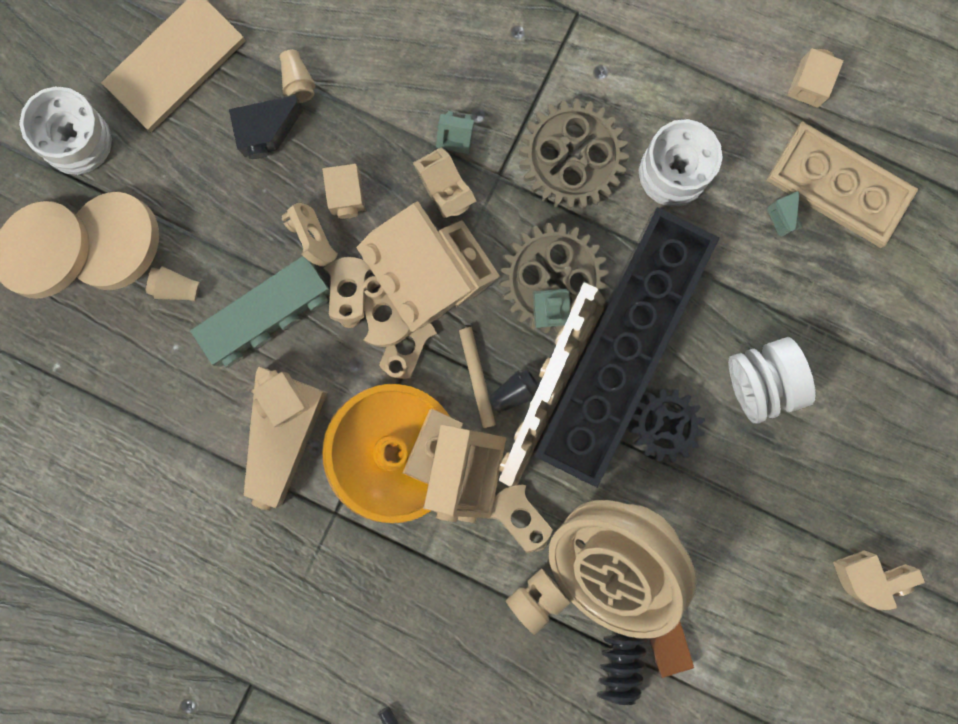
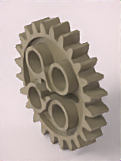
(552, 133)
(577, 259)

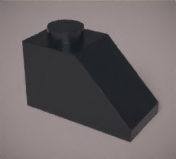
(264, 125)

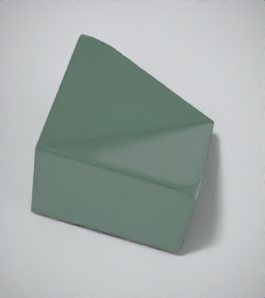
(784, 214)

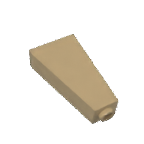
(278, 450)

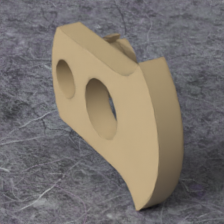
(303, 219)
(343, 271)
(382, 333)
(408, 361)
(512, 500)

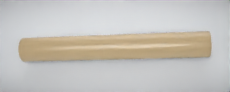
(477, 377)

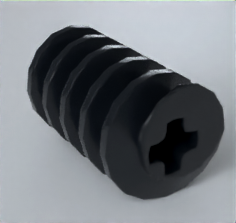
(622, 669)

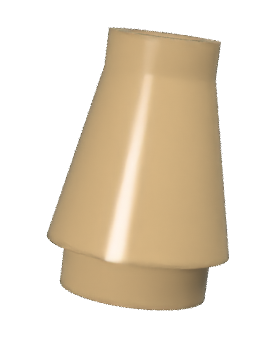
(295, 76)
(171, 285)

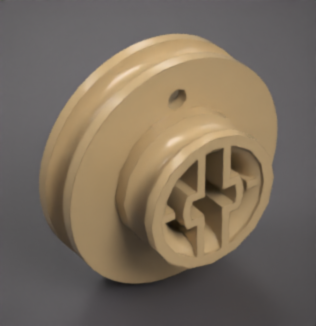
(628, 572)

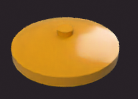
(370, 448)

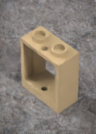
(449, 471)

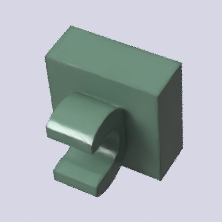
(454, 133)
(551, 308)

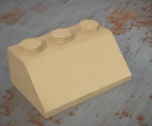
(415, 267)

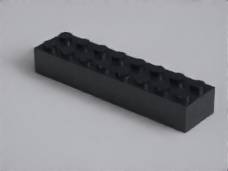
(626, 347)

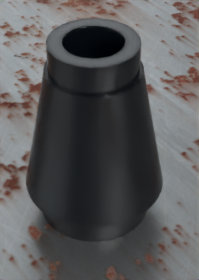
(515, 391)

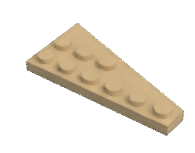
(556, 375)

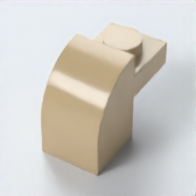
(444, 183)
(868, 583)

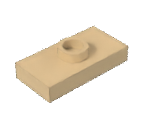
(422, 456)

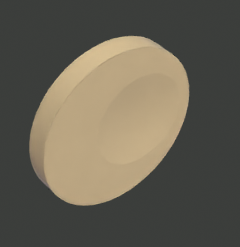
(121, 240)
(42, 249)

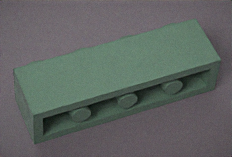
(261, 312)

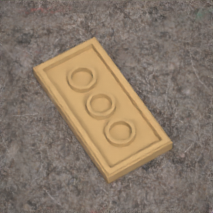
(173, 62)
(842, 184)

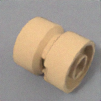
(526, 606)

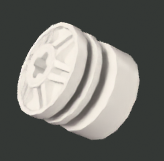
(55, 116)
(687, 147)
(772, 380)

